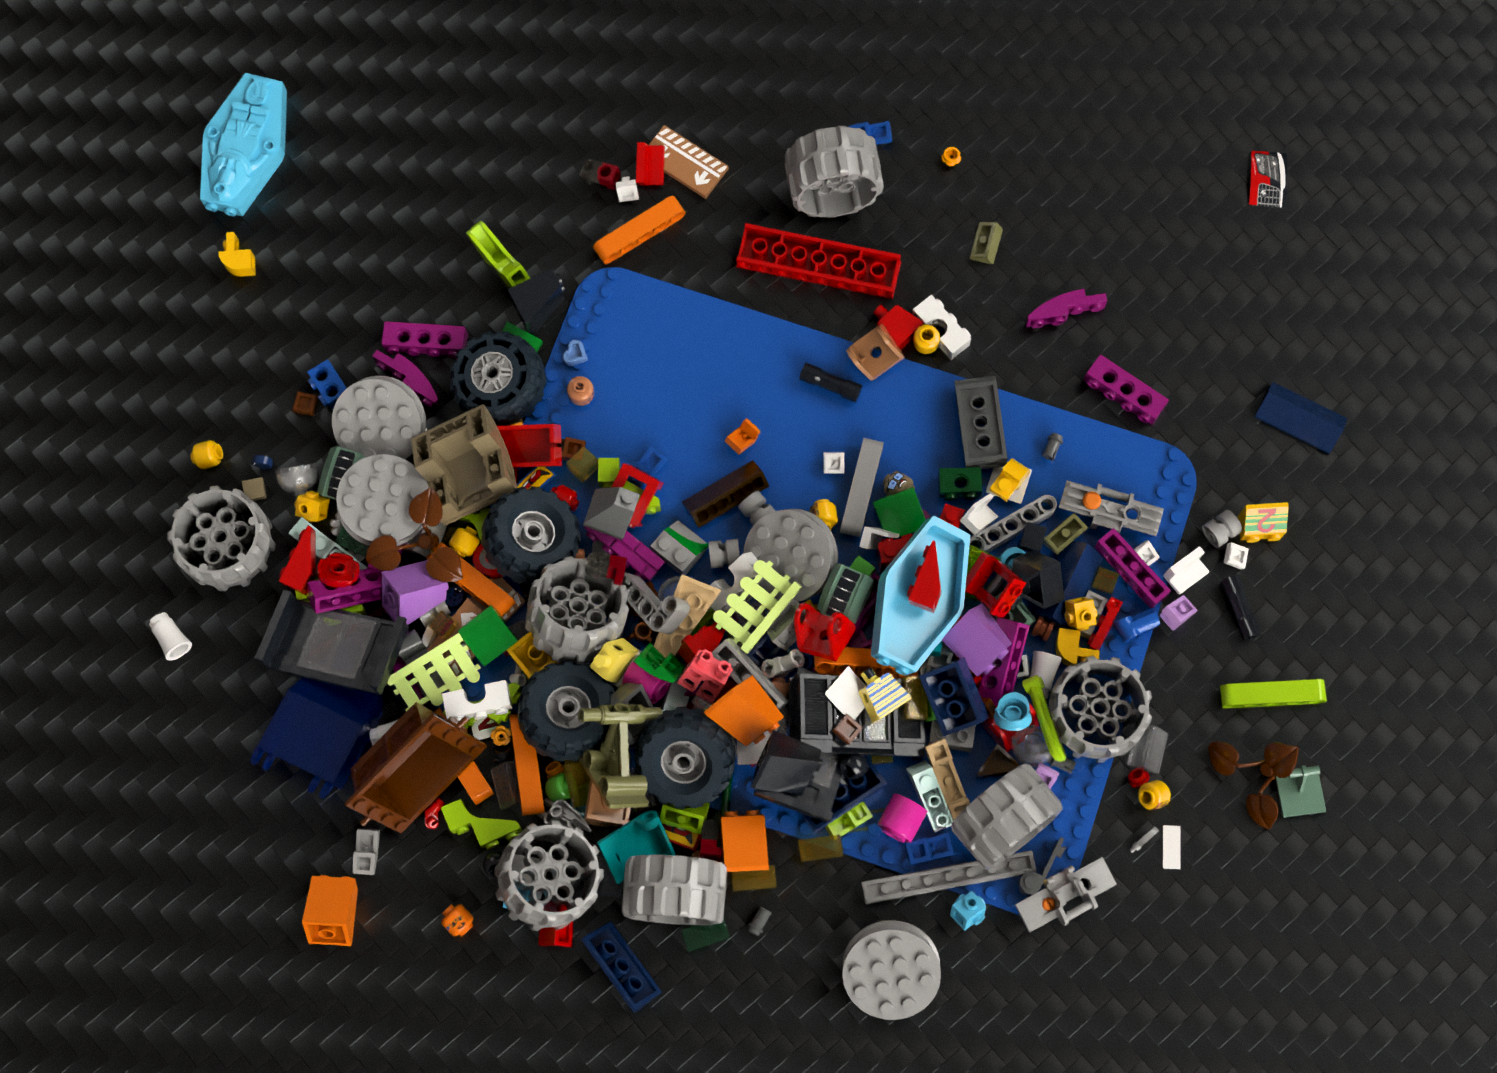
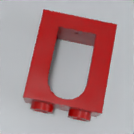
(648, 494)
(979, 575)

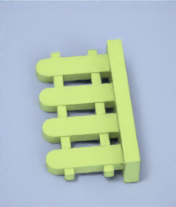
(748, 612)
(442, 667)

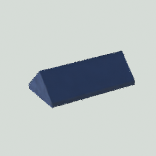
(1301, 418)
(1078, 569)
(850, 794)
(621, 966)

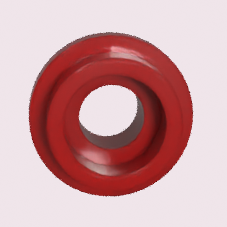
(1138, 777)

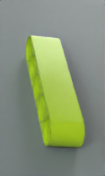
(1273, 693)

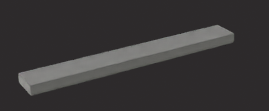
(945, 878)

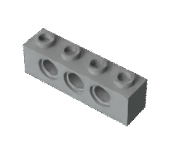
(744, 668)

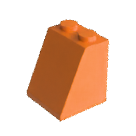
(746, 712)
(743, 841)
(330, 910)

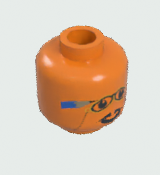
(457, 920)

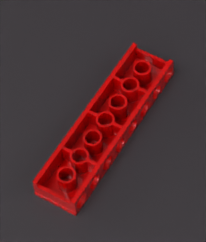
(819, 261)

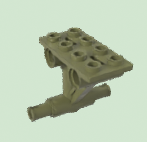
(611, 763)

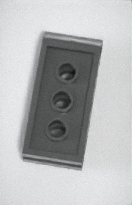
(981, 392)

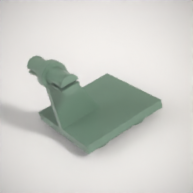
(1301, 792)

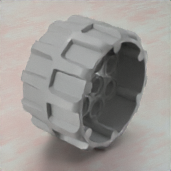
(833, 172)
(197, 513)
(556, 635)
(1122, 676)
(1006, 816)
(564, 840)
(674, 890)

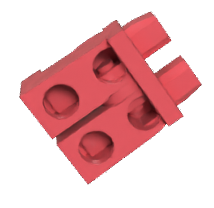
(706, 669)

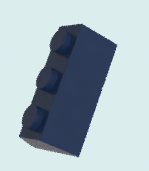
(954, 696)

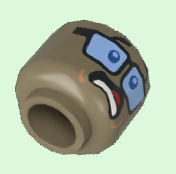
(897, 482)

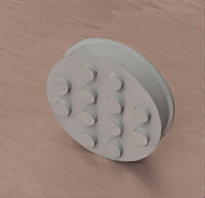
(378, 417)
(376, 499)
(797, 546)
(891, 970)

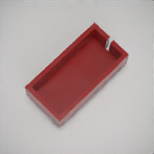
(533, 444)

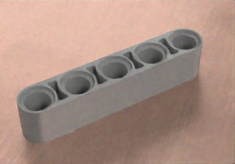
(861, 487)
(1016, 518)

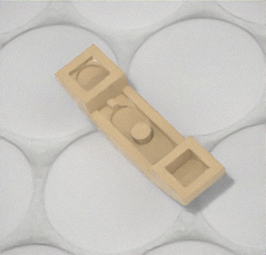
(947, 777)

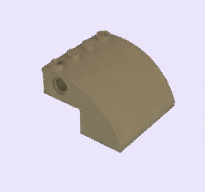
(465, 463)

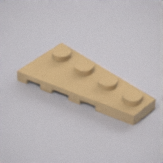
(700, 598)

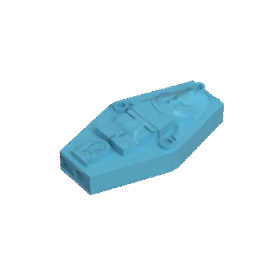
(243, 145)
(907, 633)

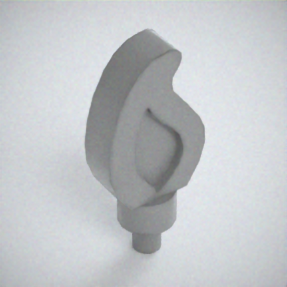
(1137, 844)

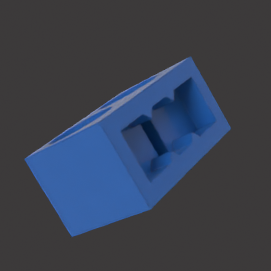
(331, 383)

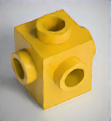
(312, 506)
(1080, 613)

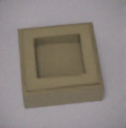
(255, 489)

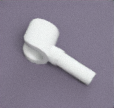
(517, 677)

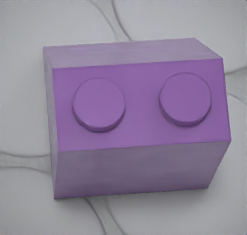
(411, 591)
(978, 640)

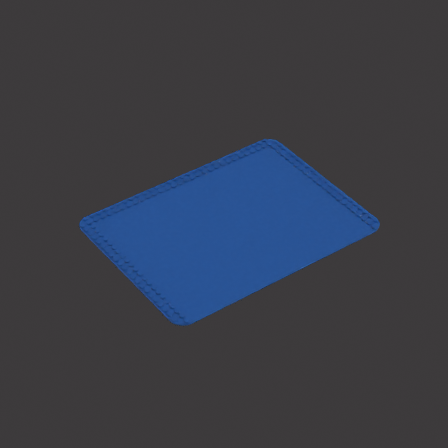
(685, 376)

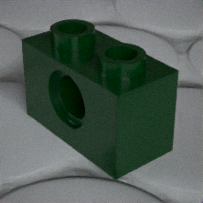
(969, 476)

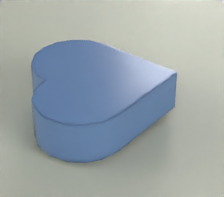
(575, 353)

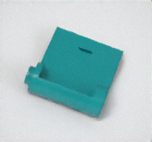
(637, 837)

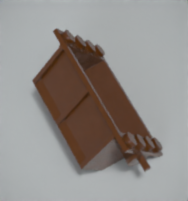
(411, 767)

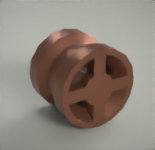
(1043, 628)

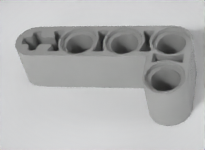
(658, 615)

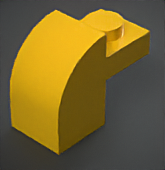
(237, 261)
(1010, 479)
(1068, 647)

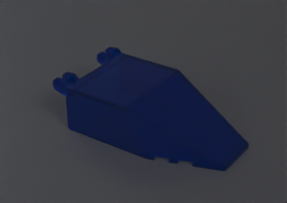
(320, 731)

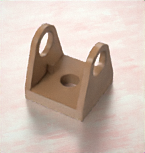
(861, 352)
(599, 814)

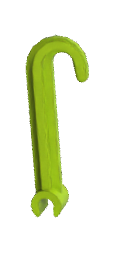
(1034, 687)

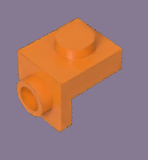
(743, 436)

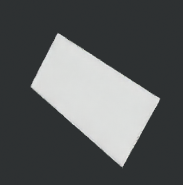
(1171, 847)

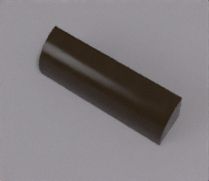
(725, 493)

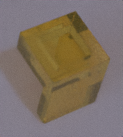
(582, 464)

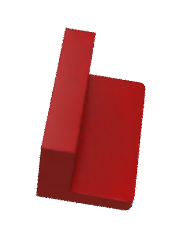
(650, 164)
(550, 936)

